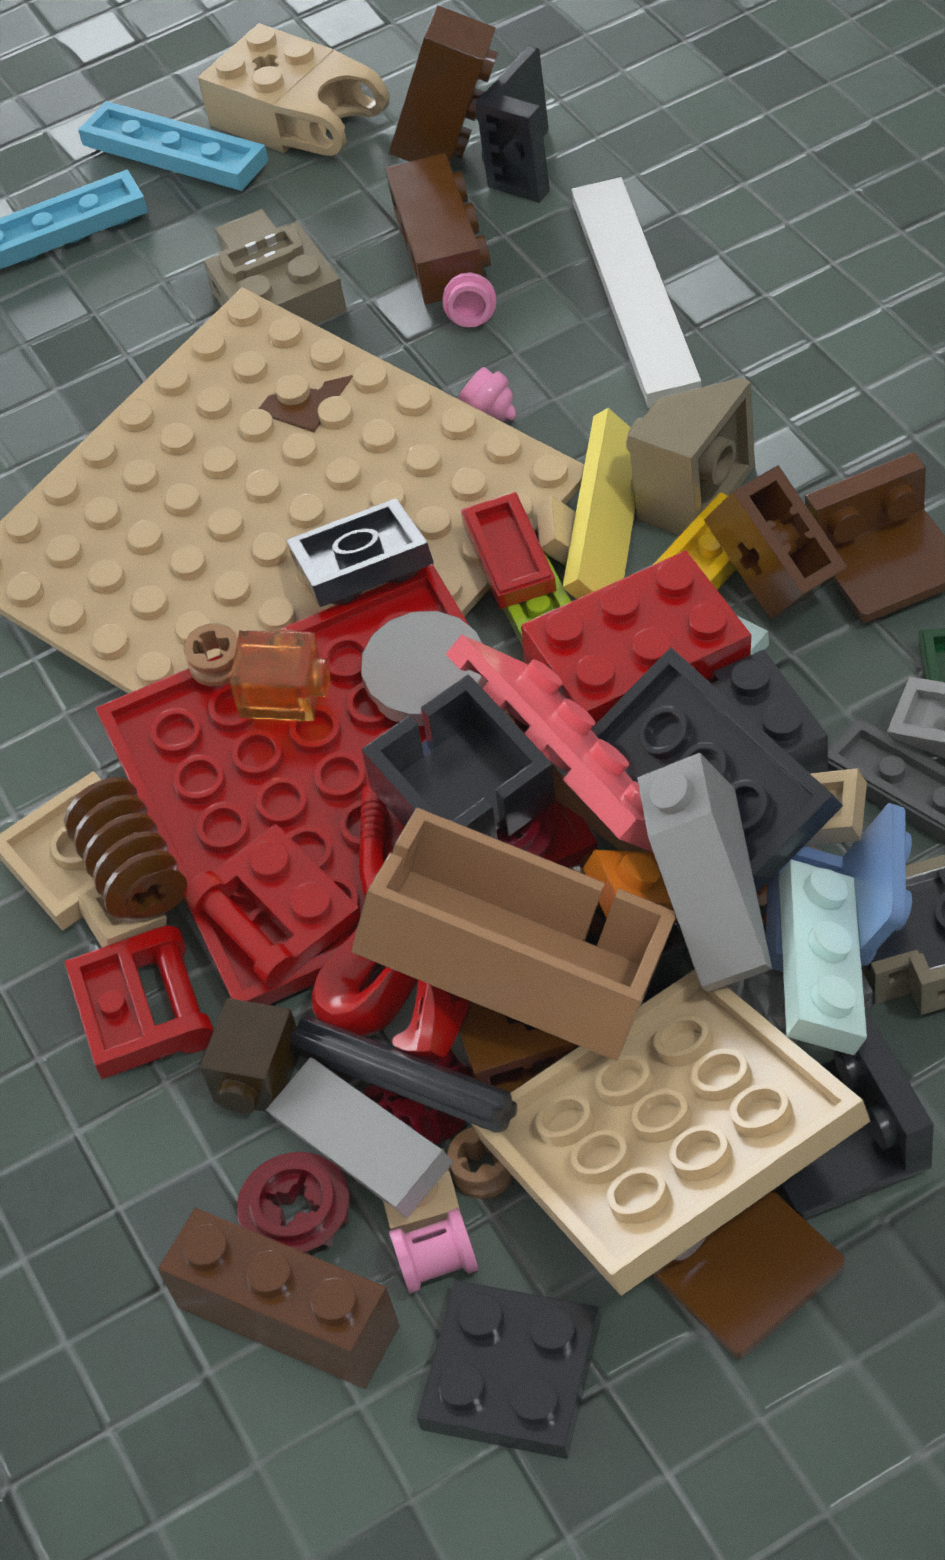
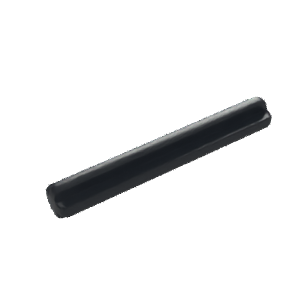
(405, 1074)

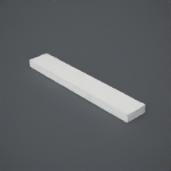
(635, 290)

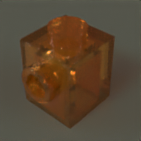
(278, 675)

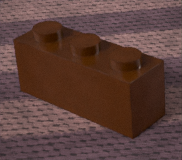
(444, 87)
(436, 223)
(280, 1297)

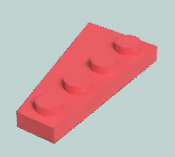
(562, 734)

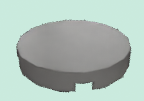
(409, 662)

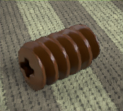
(124, 851)

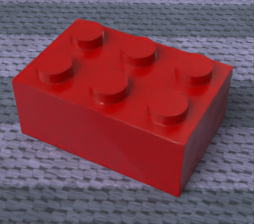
(621, 630)

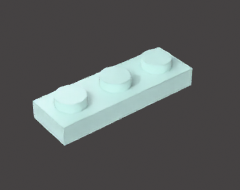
(821, 958)

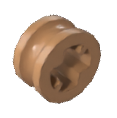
(207, 638)
(488, 1180)

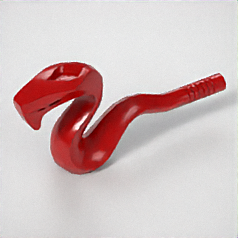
(341, 984)

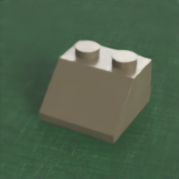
(691, 452)

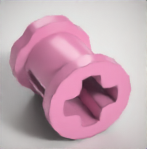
(434, 1250)

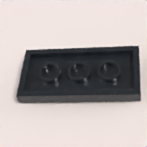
(681, 714)

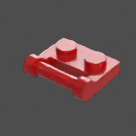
(288, 891)
(117, 1007)

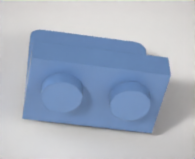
(879, 881)

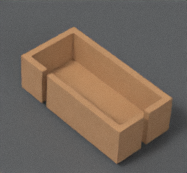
(512, 933)

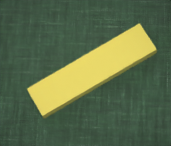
(603, 510)

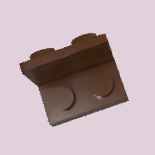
(883, 537)
(752, 1273)

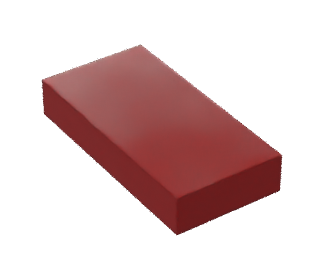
(508, 550)

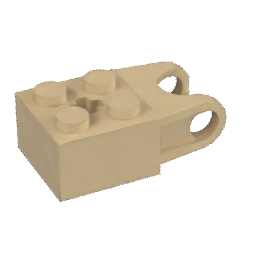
(288, 92)

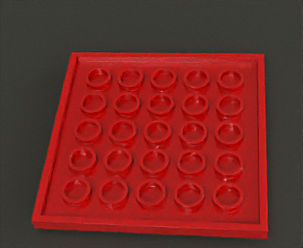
(228, 778)

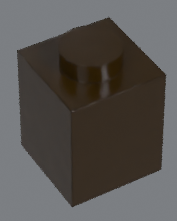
(249, 1055)

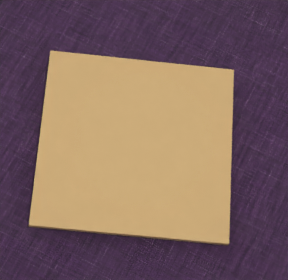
(193, 490)

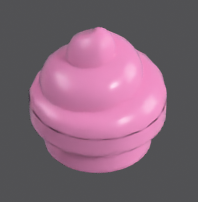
(469, 300)
(489, 394)

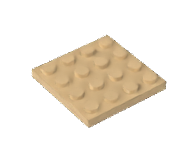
(674, 1133)

